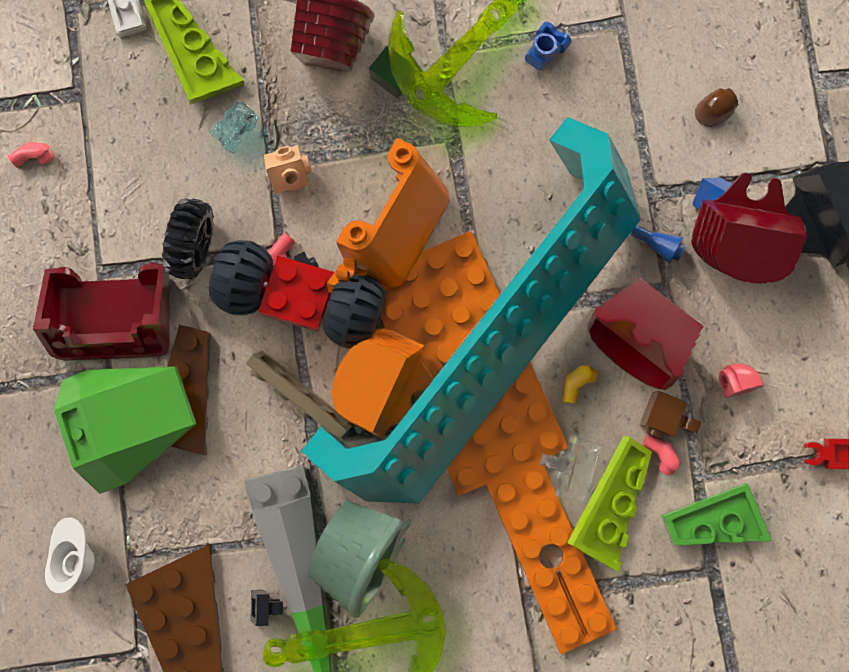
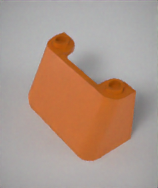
(404, 224)

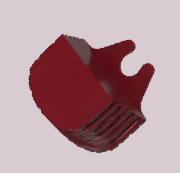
(330, 32)
(748, 236)
(645, 334)

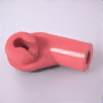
(31, 150)
(281, 247)
(666, 452)

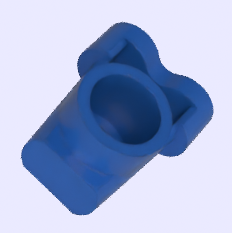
(547, 45)

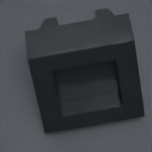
(263, 607)

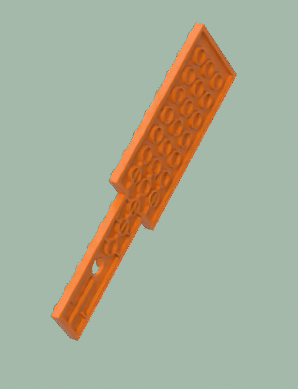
(439, 309)

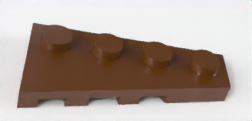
(192, 359)

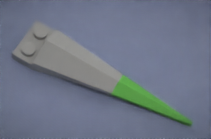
(286, 524)

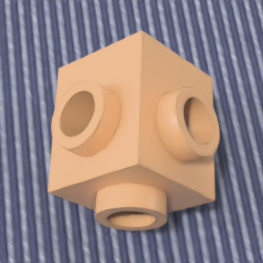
(287, 169)

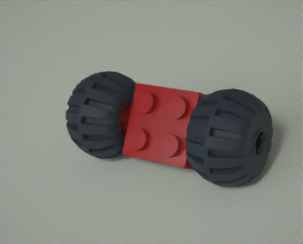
(295, 293)

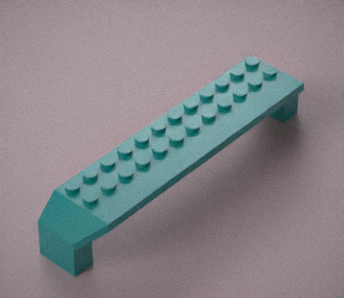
(503, 340)

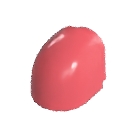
(739, 379)

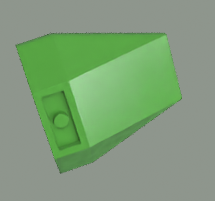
(121, 421)

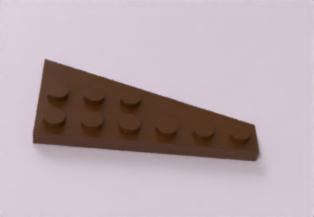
(181, 613)

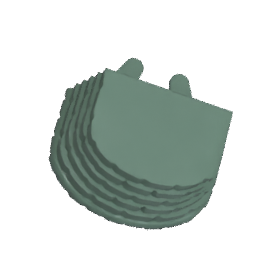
(351, 551)

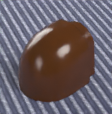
(716, 107)

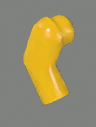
(575, 380)

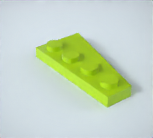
(194, 57)
(607, 515)

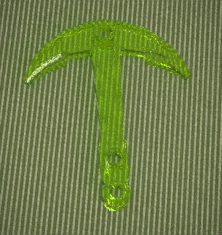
(434, 80)
(376, 632)

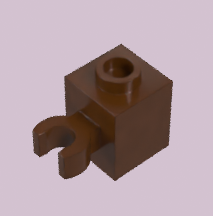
(665, 415)

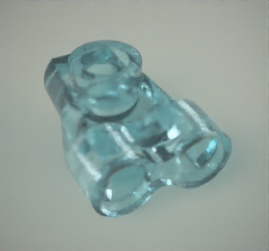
(233, 125)

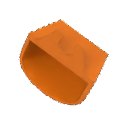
(378, 381)

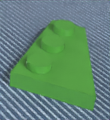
(718, 519)

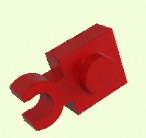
(834, 453)

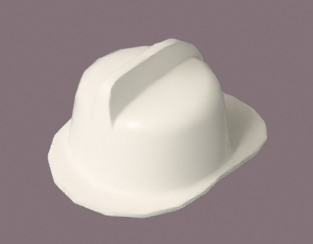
(69, 556)

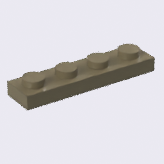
(291, 388)

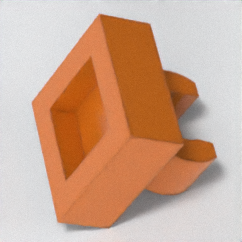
(345, 272)

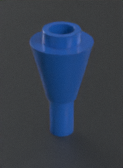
(665, 245)

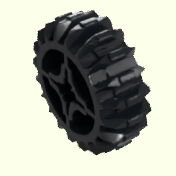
(187, 238)

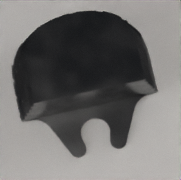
(823, 205)

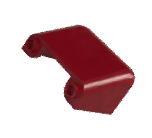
(104, 316)

